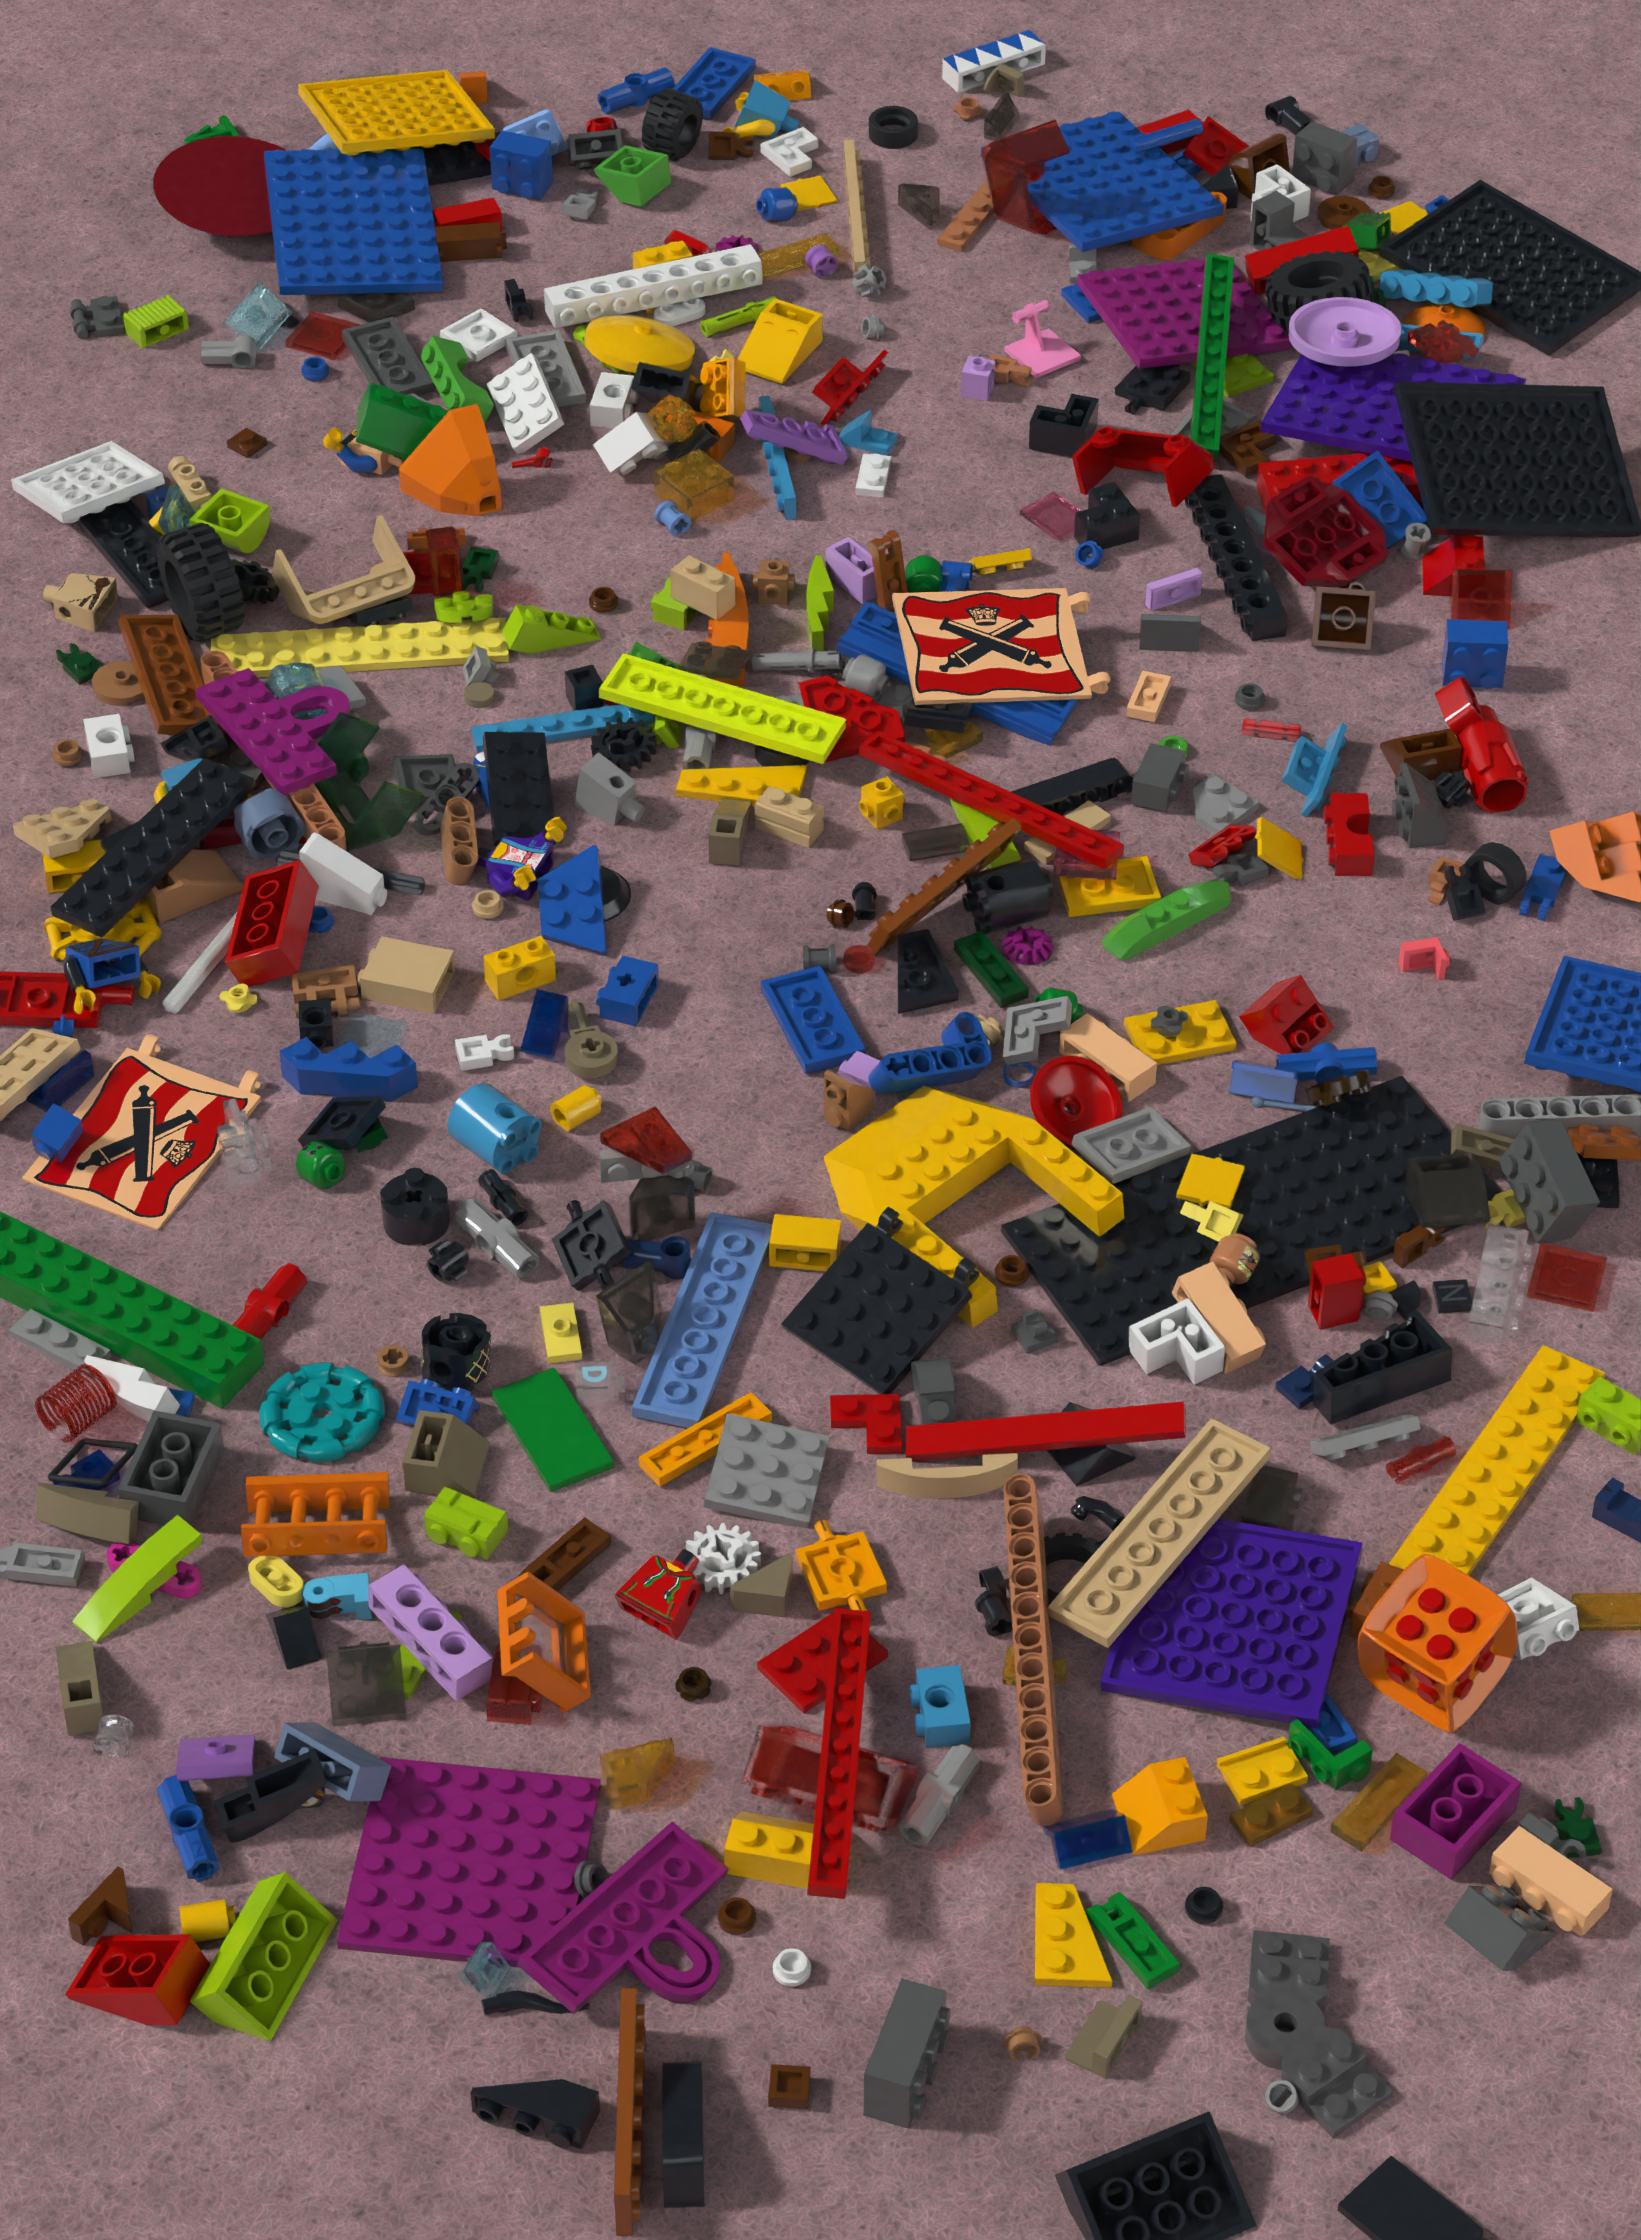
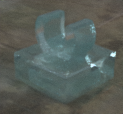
(485, 1970)

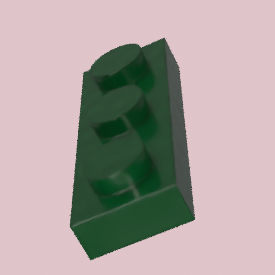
(991, 969)

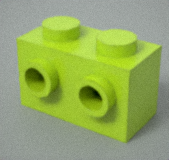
(1611, 1414)

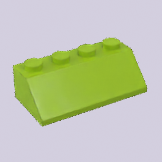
(264, 1958)

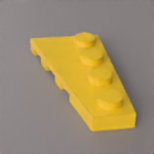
(740, 782)

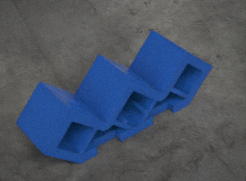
(348, 1071)

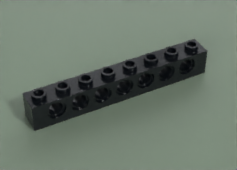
(1237, 560)

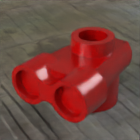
(601, 124)

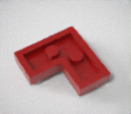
(876, 1413)

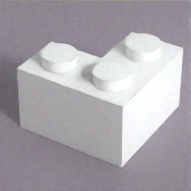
(1280, 180)
(630, 443)
(1177, 1336)

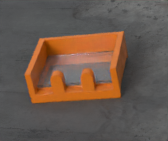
(543, 1641)

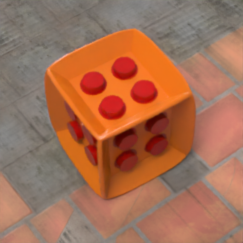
(1437, 1642)

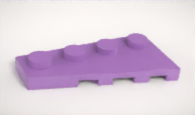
(803, 438)

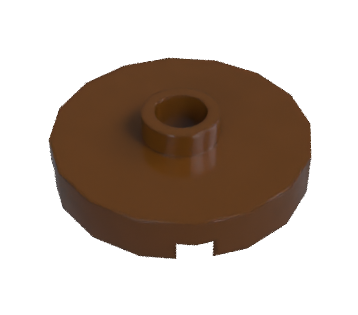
(1339, 210)

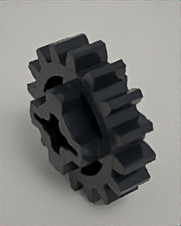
(255, 582)
(625, 743)

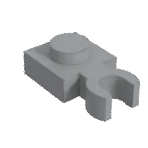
(579, 205)

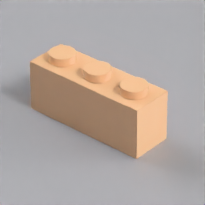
(1124, 1063)
(1224, 1314)
(1550, 1882)

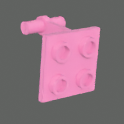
(1040, 349)

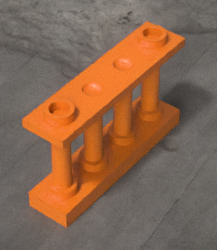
(316, 1493)

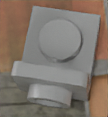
(1080, 262)

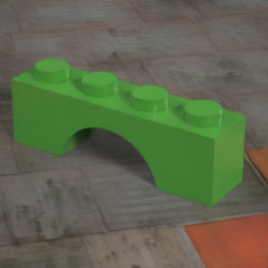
(445, 364)

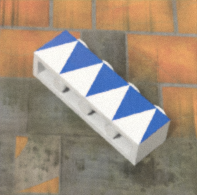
(974, 66)

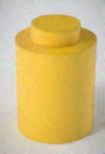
(576, 1107)
(207, 1920)

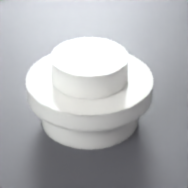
(791, 1967)

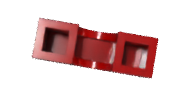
(1348, 834)

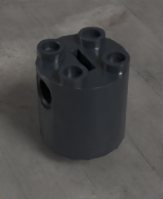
(1007, 895)

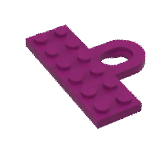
(269, 732)
(624, 1918)

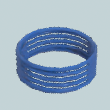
(1014, 1083)

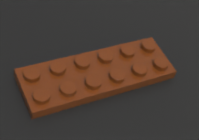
(164, 670)
(939, 888)
(629, 2113)

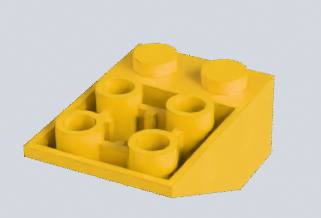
(781, 340)

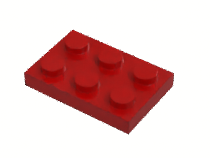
(802, 1664)

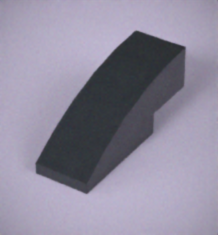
(270, 1796)

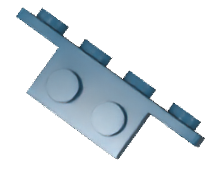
(1311, 768)

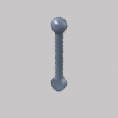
(1259, 1102)

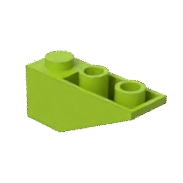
(540, 630)

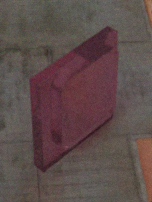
(1051, 515)

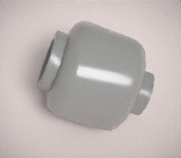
(865, 675)

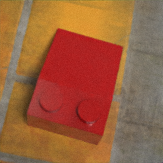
(141, 1977)

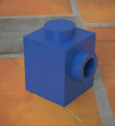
(56, 1133)

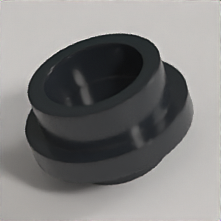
(1204, 1905)

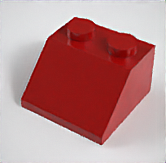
(1454, 553)

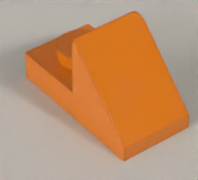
(474, 85)

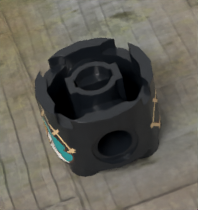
(455, 1351)

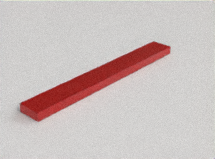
(1046, 1431)

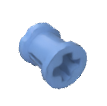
(669, 515)

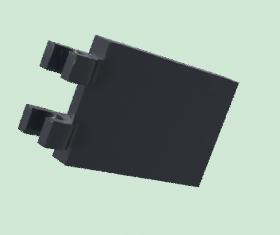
(1403, 2207)

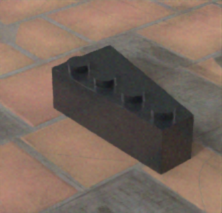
(1383, 1370)

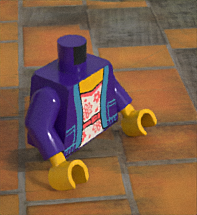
(521, 861)

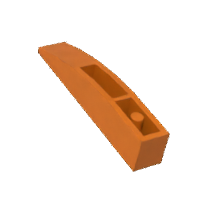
(734, 625)

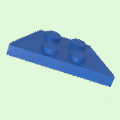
(574, 903)

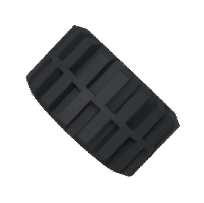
(672, 123)

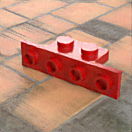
(841, 385)

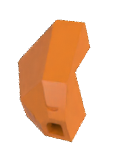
(454, 466)
(1603, 854)

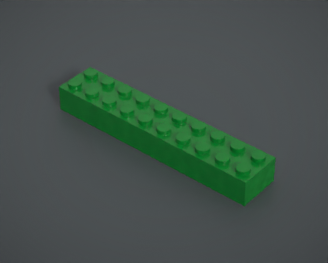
(125, 1314)

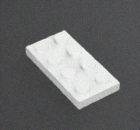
(525, 404)

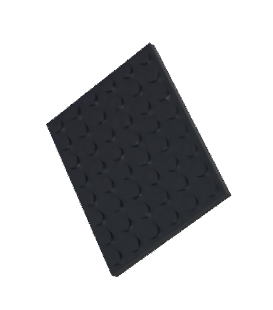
(1542, 275)
(1517, 460)

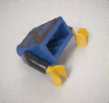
(104, 963)

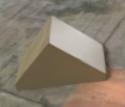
(764, 1590)

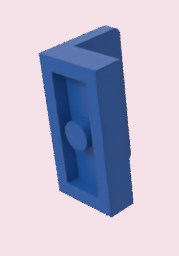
(1264, 1081)

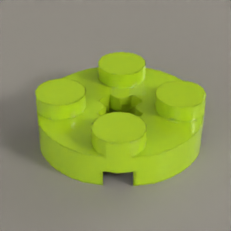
(464, 606)

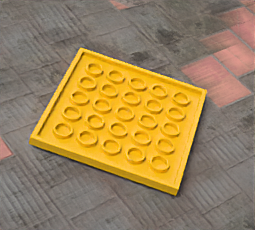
(396, 112)

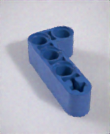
(958, 1060)

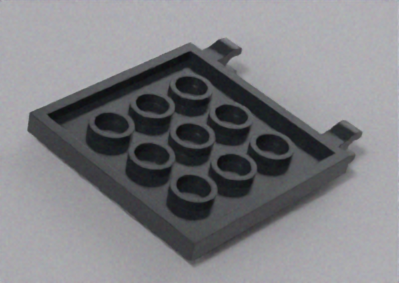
(879, 1306)

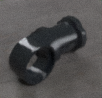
(993, 1602)

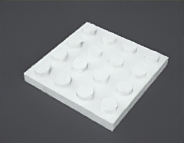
(88, 482)

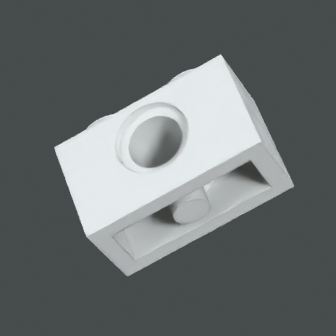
(612, 400)
(107, 745)

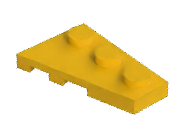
(1065, 1941)

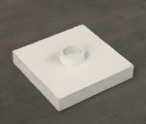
(479, 334)

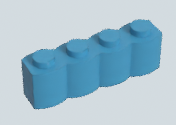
(1436, 288)

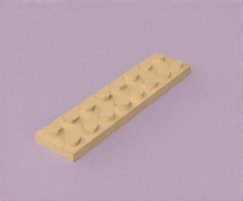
(1159, 1533)

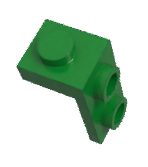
(1338, 1770)

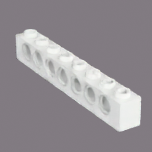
(653, 286)

